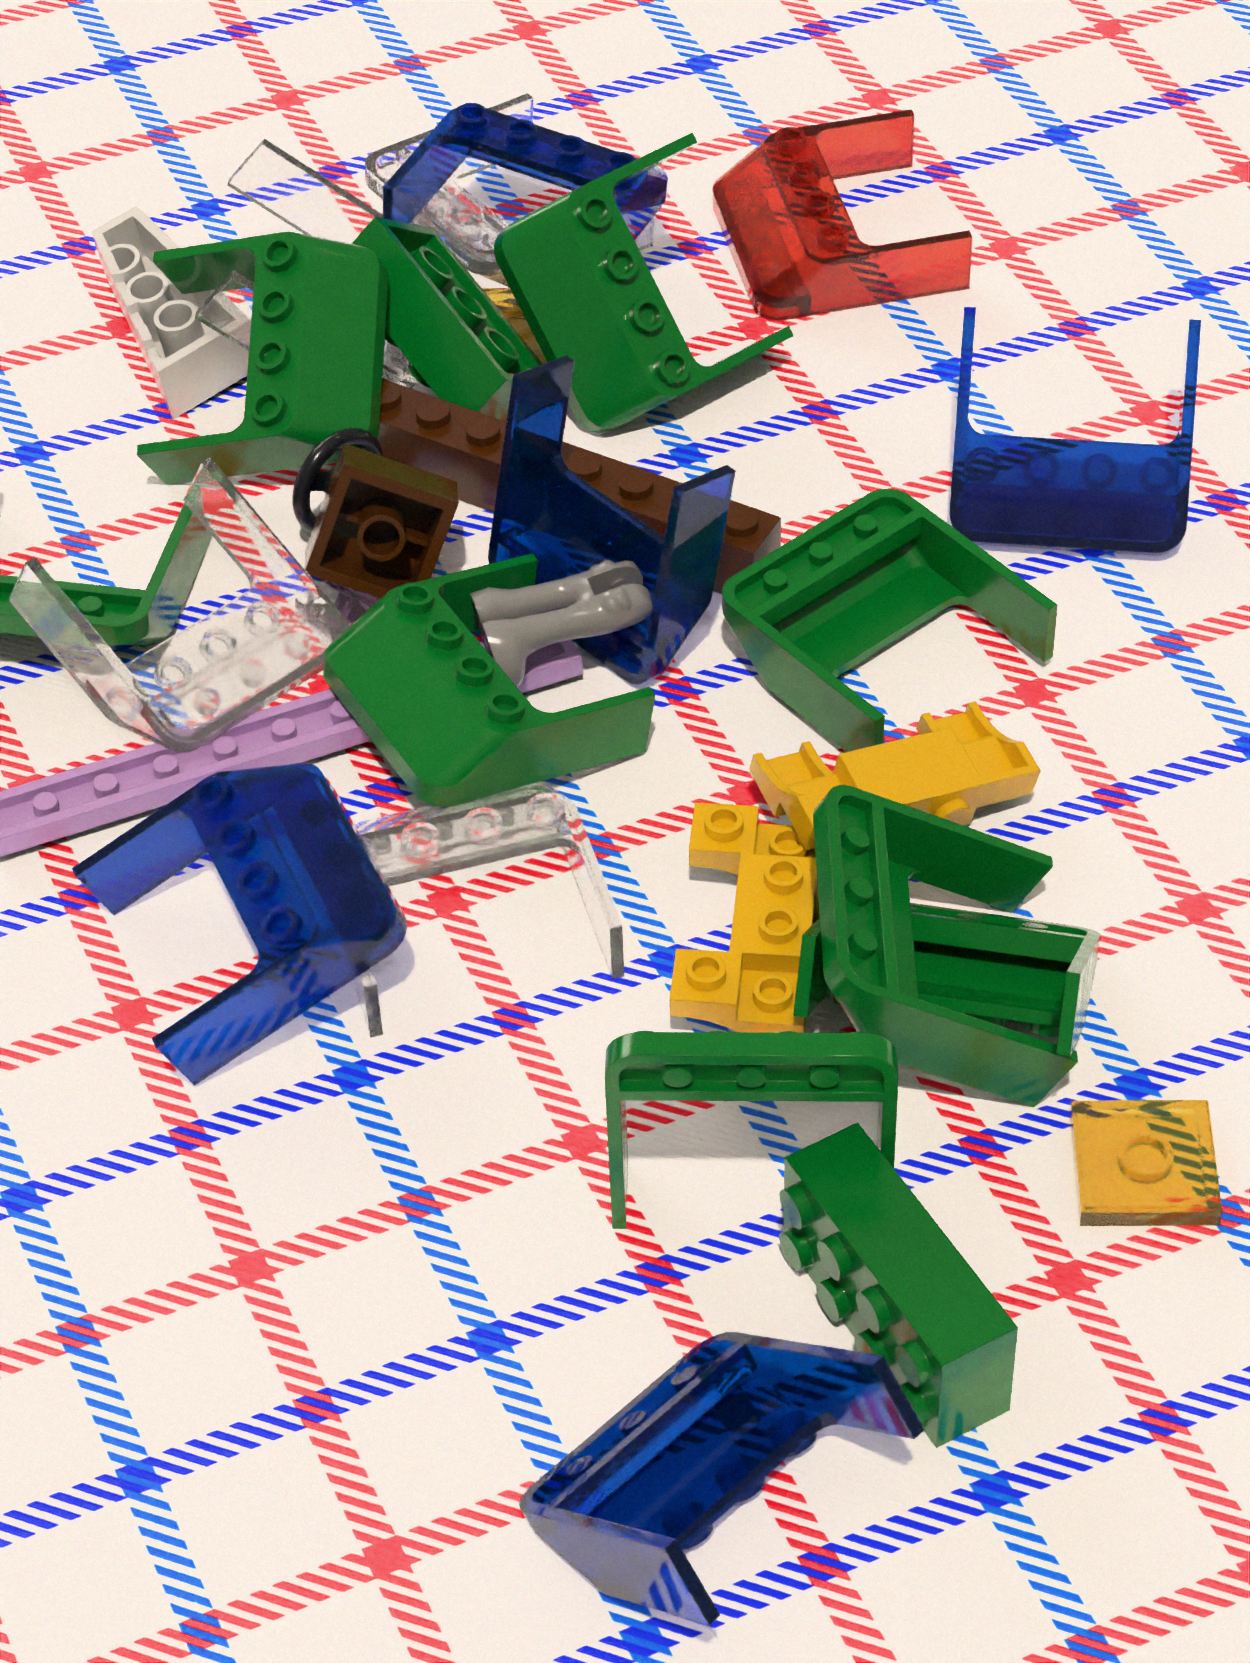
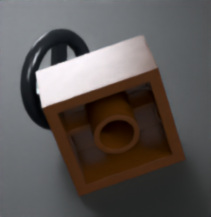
(377, 518)

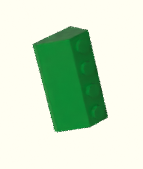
(445, 320)

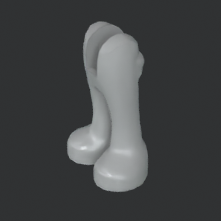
(565, 609)

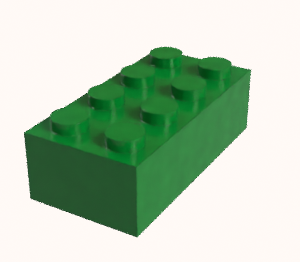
(897, 1283)

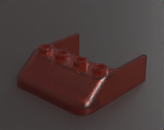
(797, 237)

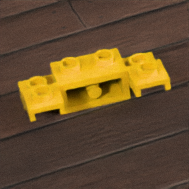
(942, 771)
(773, 907)

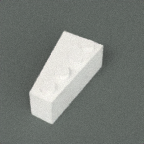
(181, 352)

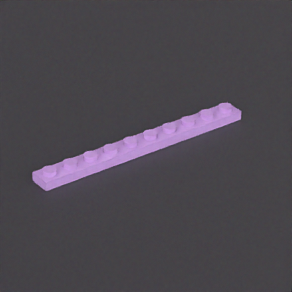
(156, 775)

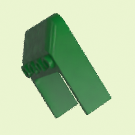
(599, 304)
(310, 350)
(857, 589)
(130, 614)
(450, 711)
(863, 869)
(986, 969)
(744, 1069)

